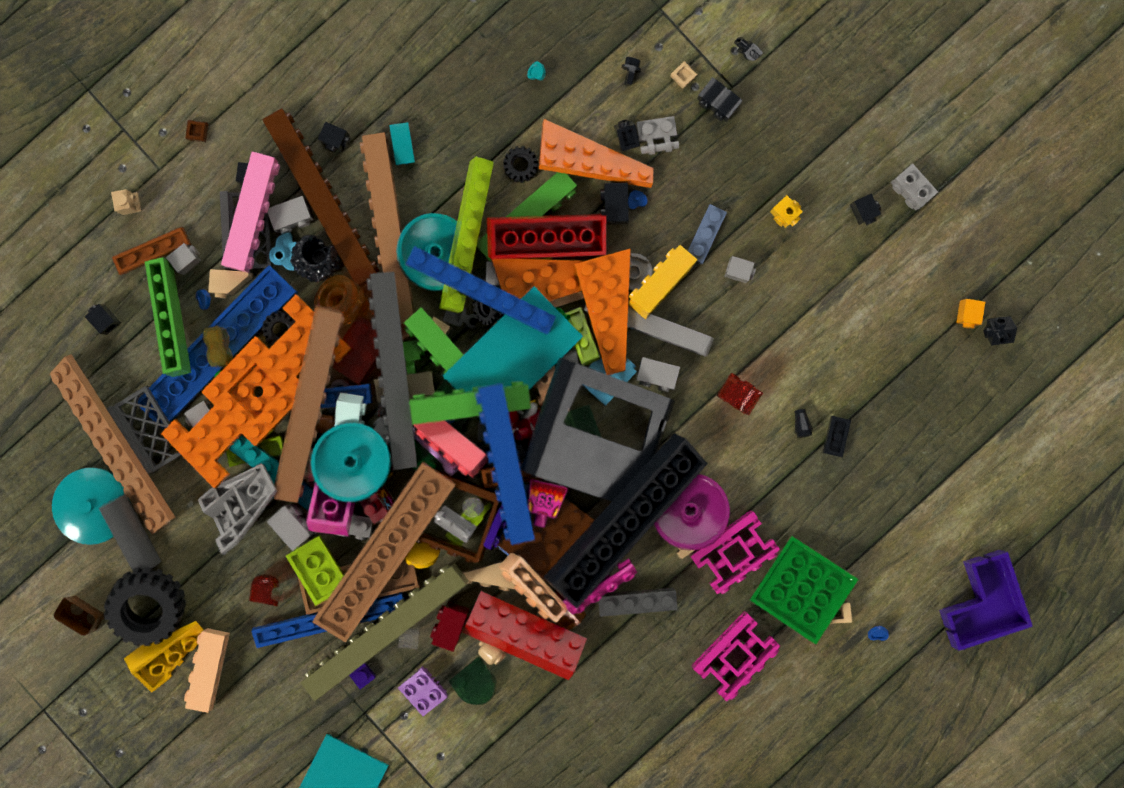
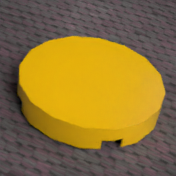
(422, 555)

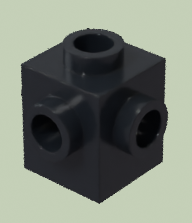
(1000, 330)

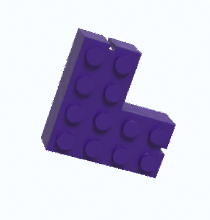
(996, 606)

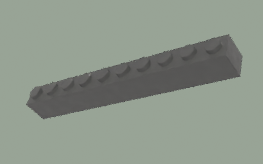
(393, 369)

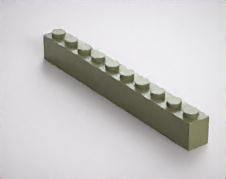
(385, 631)

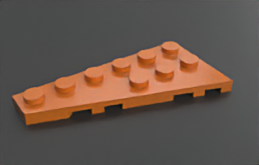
(576, 155)
(551, 277)
(606, 295)

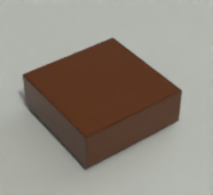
(196, 131)

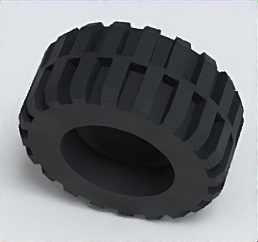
(140, 629)

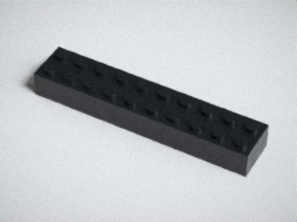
(625, 520)

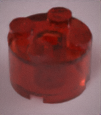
(739, 394)

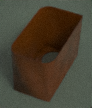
(65, 616)

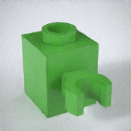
(412, 353)

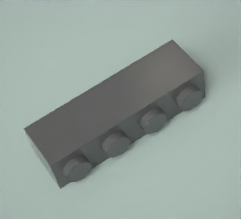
(638, 602)

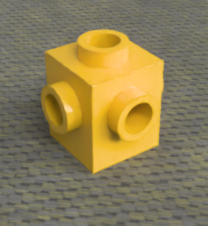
(786, 206)

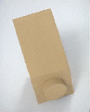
(227, 282)

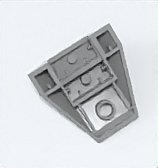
(238, 504)

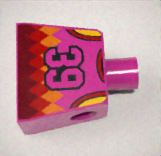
(545, 500)

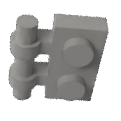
(657, 129)

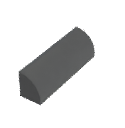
(129, 533)

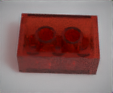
(362, 357)

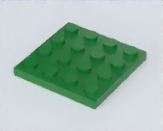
(804, 590)

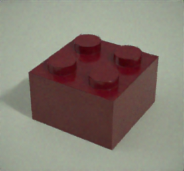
(450, 626)

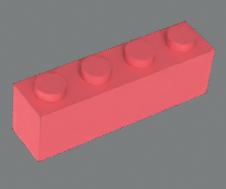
(453, 446)

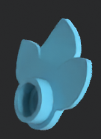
(283, 245)

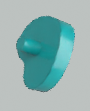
(536, 71)

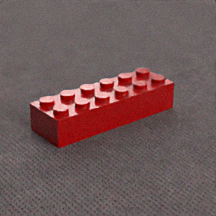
(546, 236)
(525, 635)

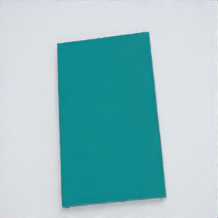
(514, 350)
(343, 767)

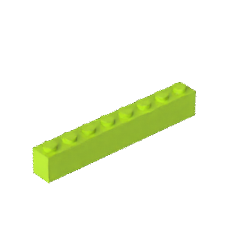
(467, 228)

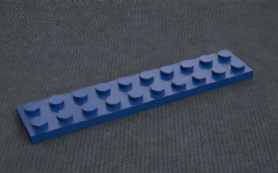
(242, 321)

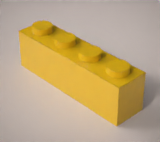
(662, 282)

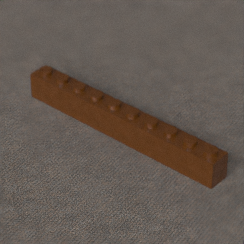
(320, 196)

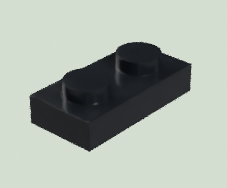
(836, 436)

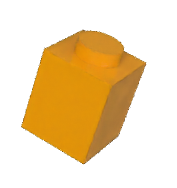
(970, 313)

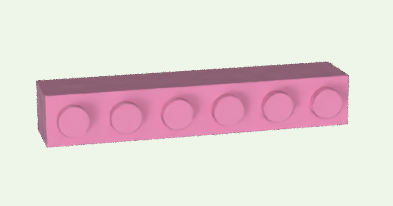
(250, 212)

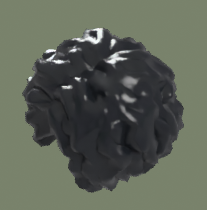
(314, 259)

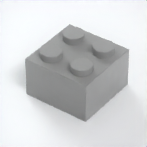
(291, 526)

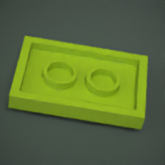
(316, 569)

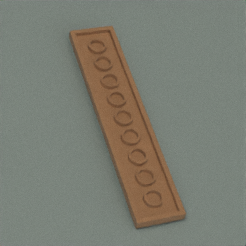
(111, 444)
(384, 552)

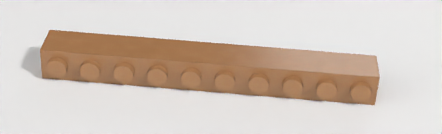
(386, 214)
(307, 403)

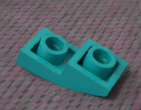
(402, 143)

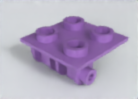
(423, 691)

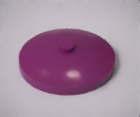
(696, 516)

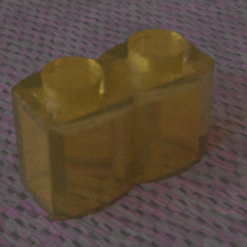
(217, 341)

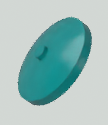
(431, 234)
(350, 462)
(78, 504)

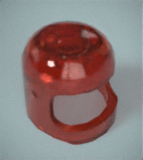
(262, 588)

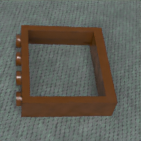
(452, 548)

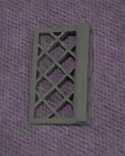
(227, 217)
(131, 435)

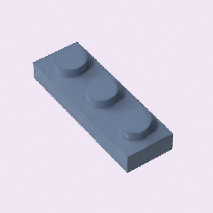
(706, 233)

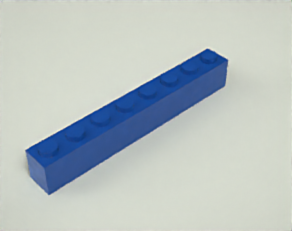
(505, 462)

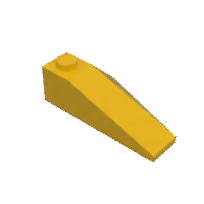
(154, 663)

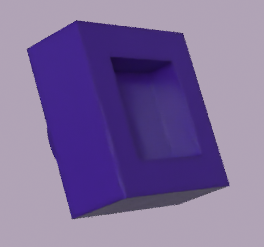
(362, 676)

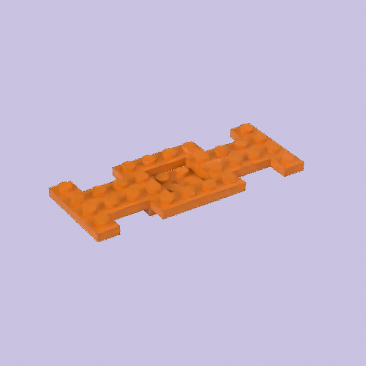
(237, 408)

